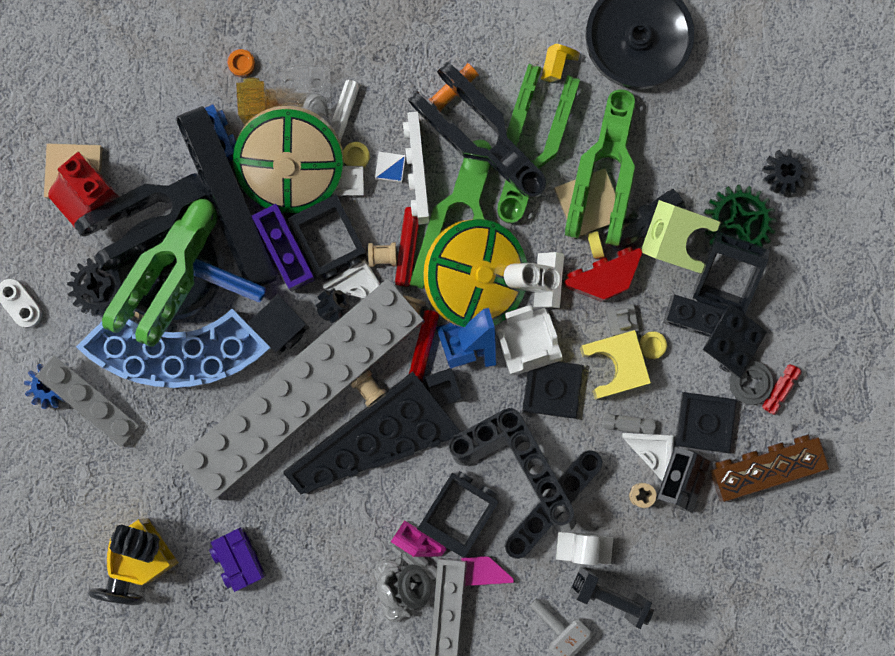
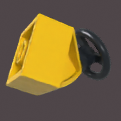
(127, 569)

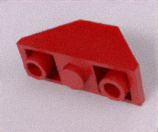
(606, 277)

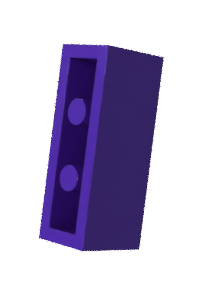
(283, 247)

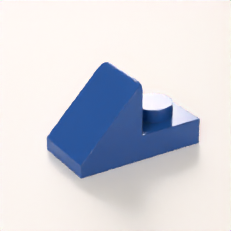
(480, 336)
(451, 345)

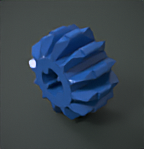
(40, 395)

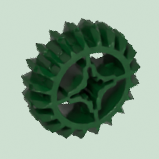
(736, 209)

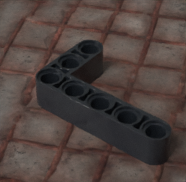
(526, 460)

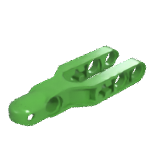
(612, 144)
(466, 191)
(512, 202)
(183, 242)

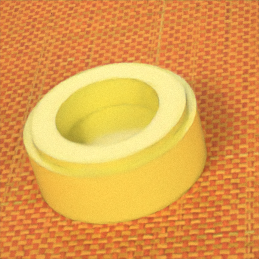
(356, 154)
(595, 245)
(653, 345)

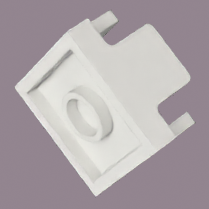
(528, 340)

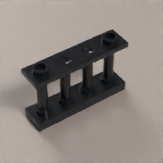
(586, 588)

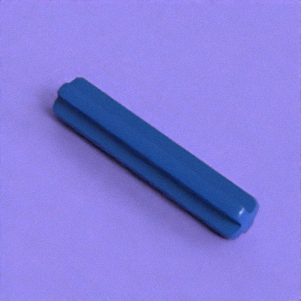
(228, 281)

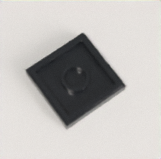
(554, 390)
(705, 422)

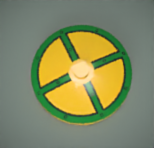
(468, 270)

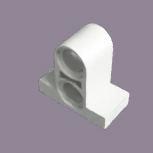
(541, 278)
(584, 548)

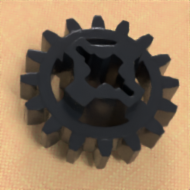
(85, 290)

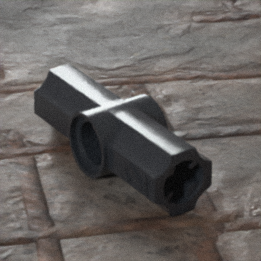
(640, 219)

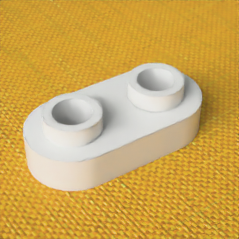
(18, 302)

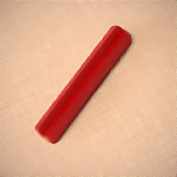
(406, 249)
(424, 343)

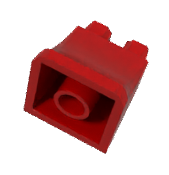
(79, 188)

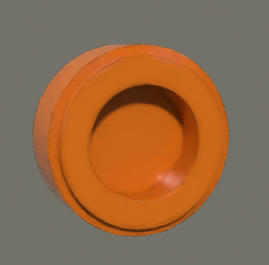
(241, 63)

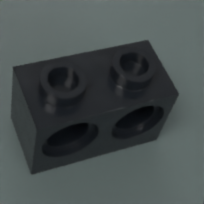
(692, 315)

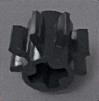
(332, 305)

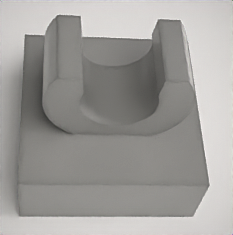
(622, 319)

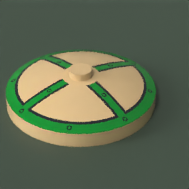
(288, 158)

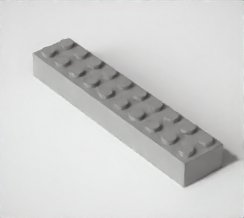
(300, 390)

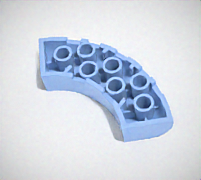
(178, 357)

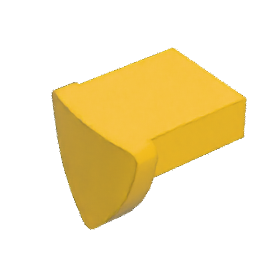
(555, 61)

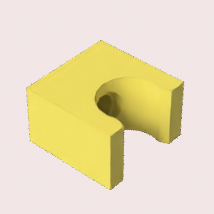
(627, 359)

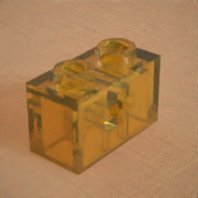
(251, 98)

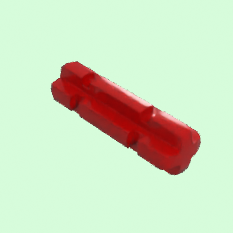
(782, 389)

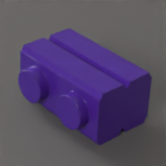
(237, 559)

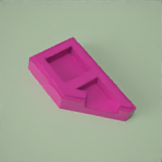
(416, 542)
(484, 571)

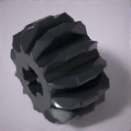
(794, 177)
(134, 543)

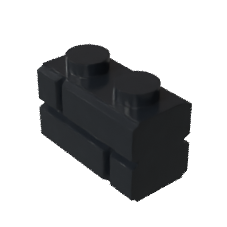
(683, 479)

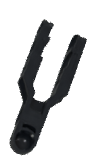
(504, 156)
(180, 193)

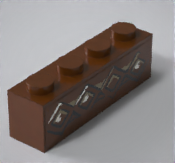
(768, 469)

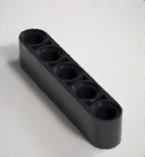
(521, 531)

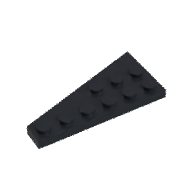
(383, 432)

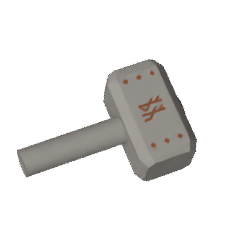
(570, 638)

